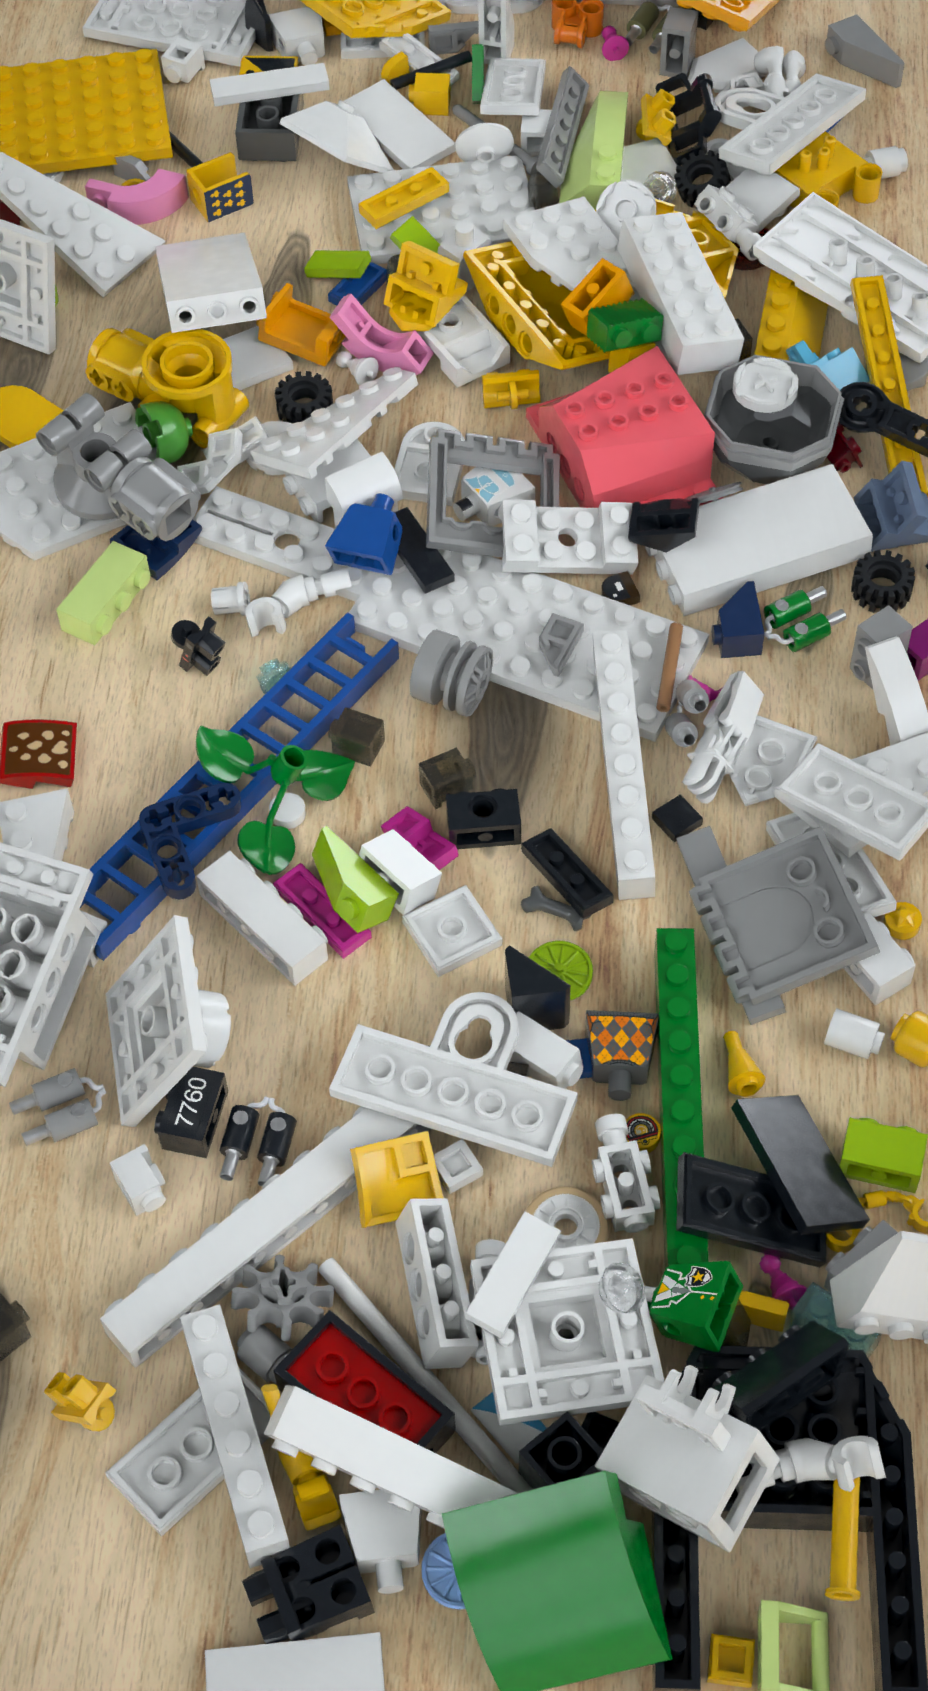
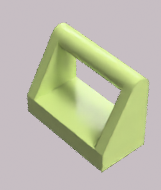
(769, 1616)

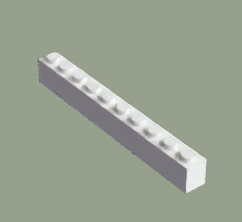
(250, 1235)

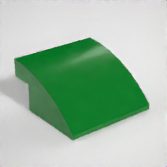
(558, 1584)

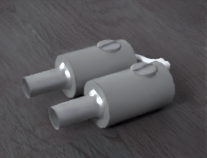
(695, 701)
(67, 1120)

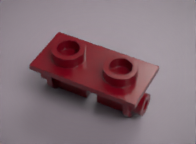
(844, 451)

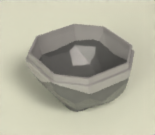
(779, 442)

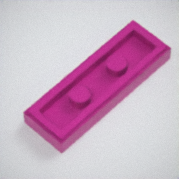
(310, 897)

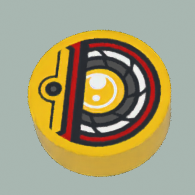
(645, 1130)

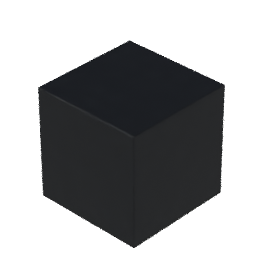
(559, 1454)

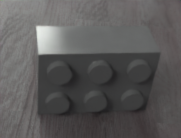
(260, 134)

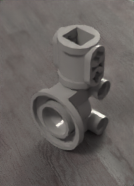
(114, 478)

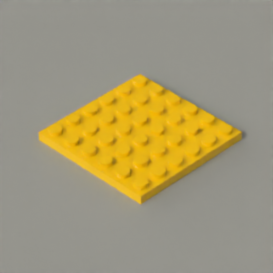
(84, 111)

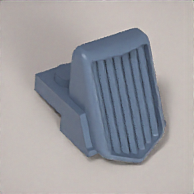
(895, 509)

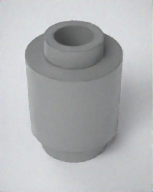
(262, 1351)

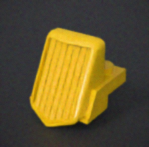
(422, 288)

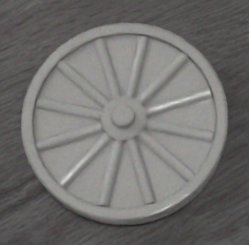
(715, 493)

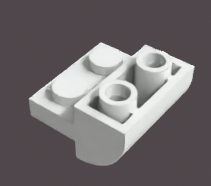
(361, 484)

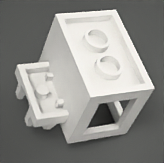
(688, 1457)

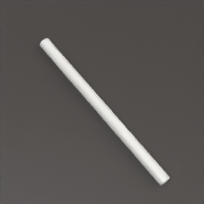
(413, 1366)

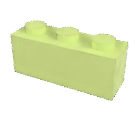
(104, 593)

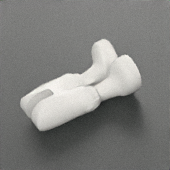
(781, 70)

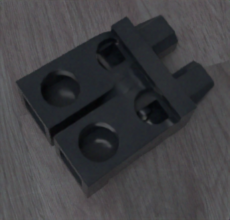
(312, 1586)

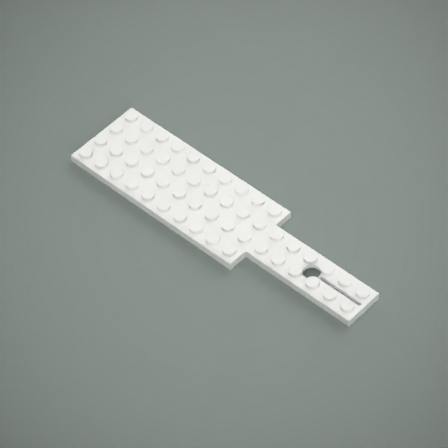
(479, 606)

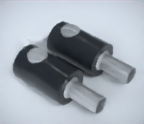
(240, 1134)

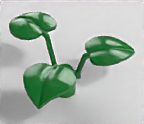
(322, 777)

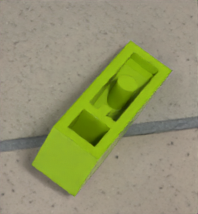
(351, 884)

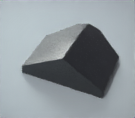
(258, 19)
(664, 523)

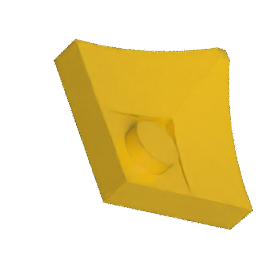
(393, 1174)

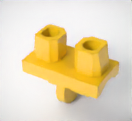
(656, 117)
(511, 388)
(82, 1401)

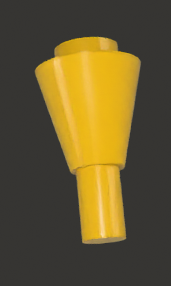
(743, 1073)

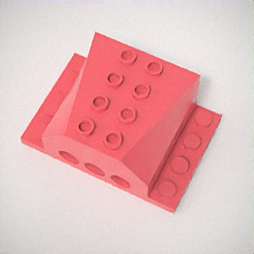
(629, 436)

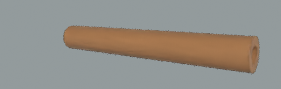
(669, 667)

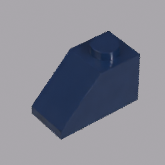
(739, 625)

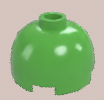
(164, 429)

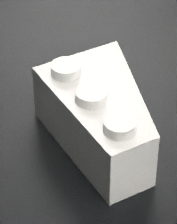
(38, 822)

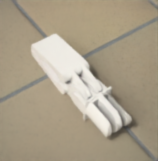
(726, 728)

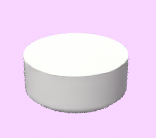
(290, 812)

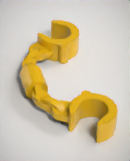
(878, 1199)

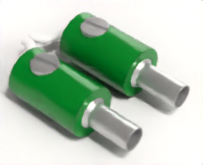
(806, 631)

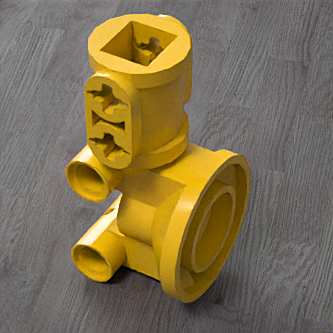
(177, 368)

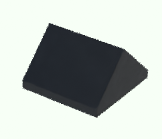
(536, 991)

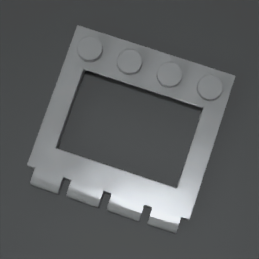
(479, 451)

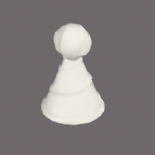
(361, 368)

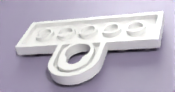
(788, 123)
(458, 1093)

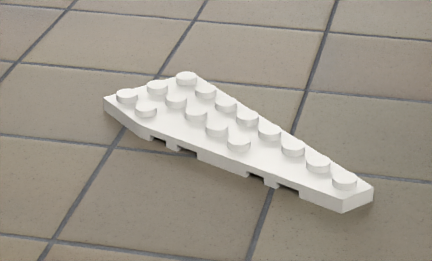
(566, 243)

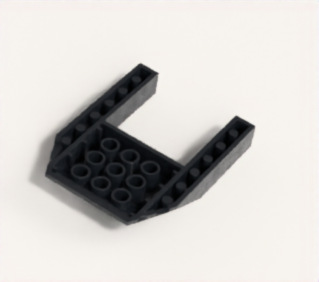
(887, 1513)

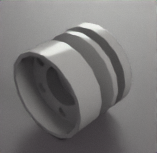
(451, 672)

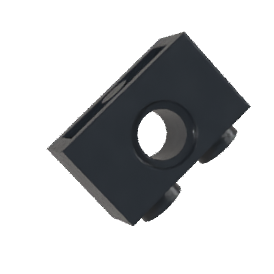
(471, 831)

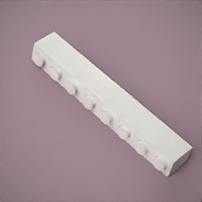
(623, 765)

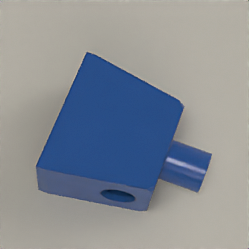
(367, 537)

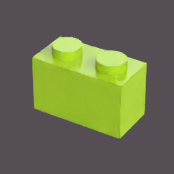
(883, 1154)

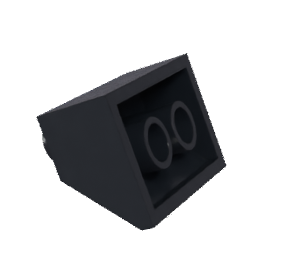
(785, 1374)

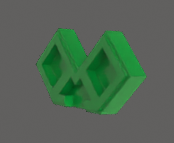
(477, 73)

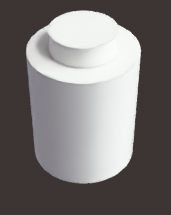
(854, 1034)

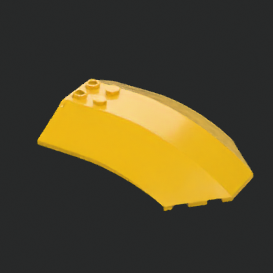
(529, 305)

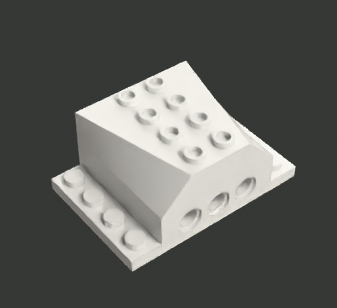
(41, 952)

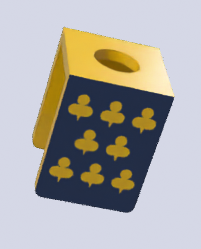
(217, 187)

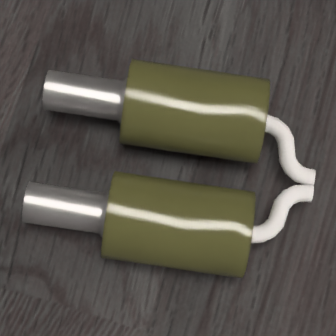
(643, 21)

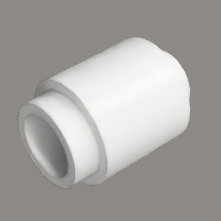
(890, 159)

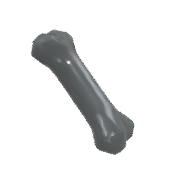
(539, 902)

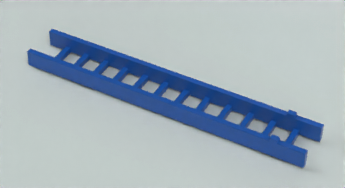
(248, 727)

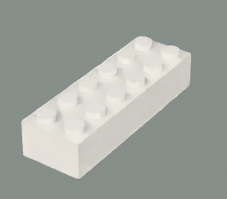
(679, 284)

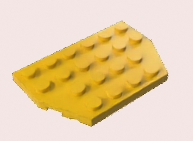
(380, 17)

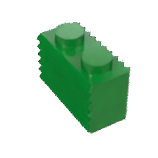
(624, 325)

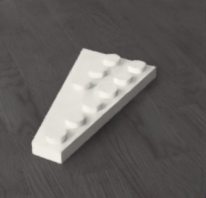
(86, 235)
(333, 428)

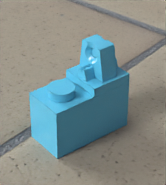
(838, 366)

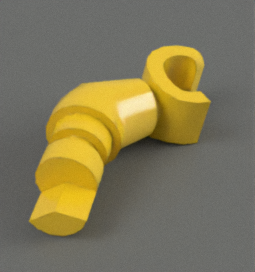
(311, 1487)

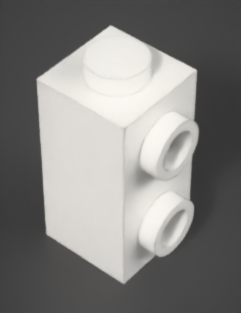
(548, 1055)

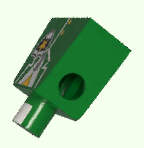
(695, 1302)

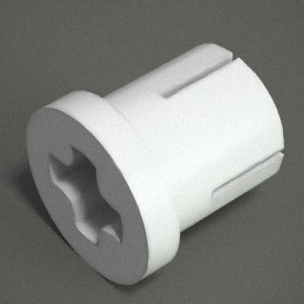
(230, 599)

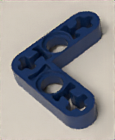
(170, 831)

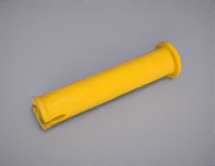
(844, 1544)

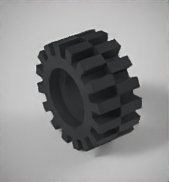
(696, 167)
(299, 388)
(883, 567)

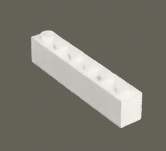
(235, 1435)
(375, 1457)

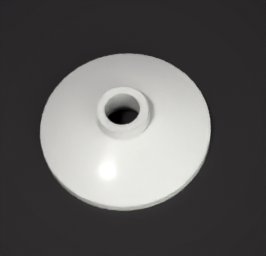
(484, 142)

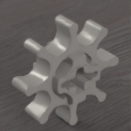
(282, 1297)

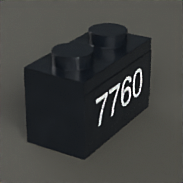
(192, 1112)

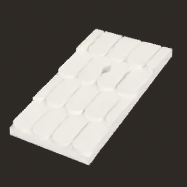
(827, 248)

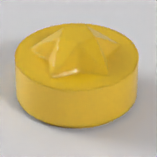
(904, 921)

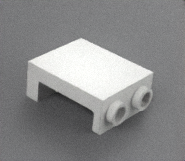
(312, 492)

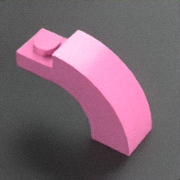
(142, 202)
(369, 339)

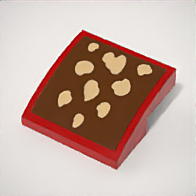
(37, 752)

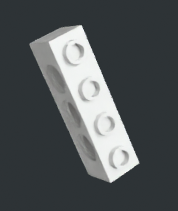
(436, 1283)

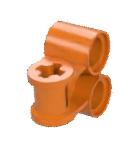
(576, 20)

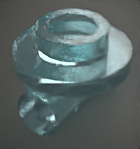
(271, 673)

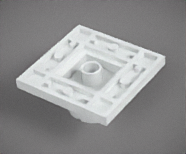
(27, 287)
(162, 1022)
(566, 1343)

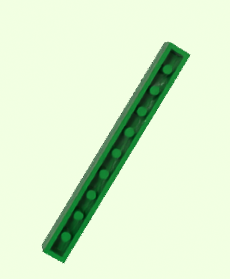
(678, 1079)

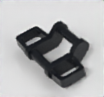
(697, 94)

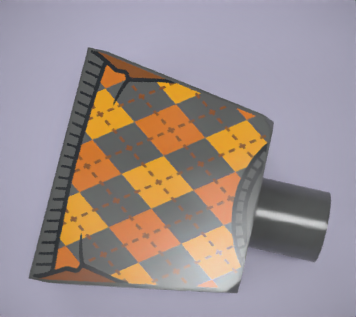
(620, 1048)

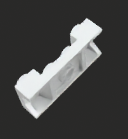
(469, 346)
(598, 534)

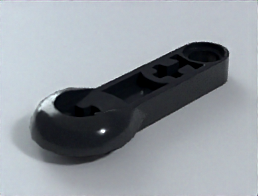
(882, 417)

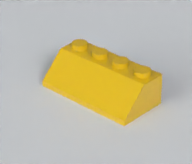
(789, 318)

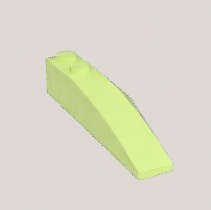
(597, 149)

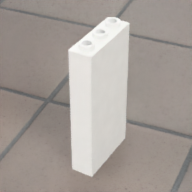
(210, 282)
(765, 538)

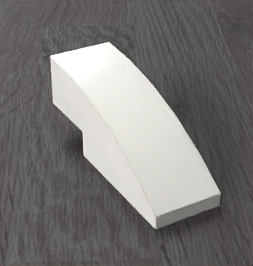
(897, 690)

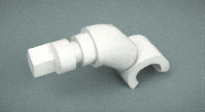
(291, 597)
(817, 1460)

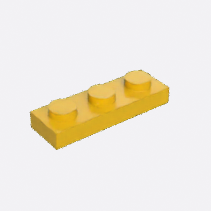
(403, 197)

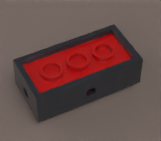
(360, 1379)

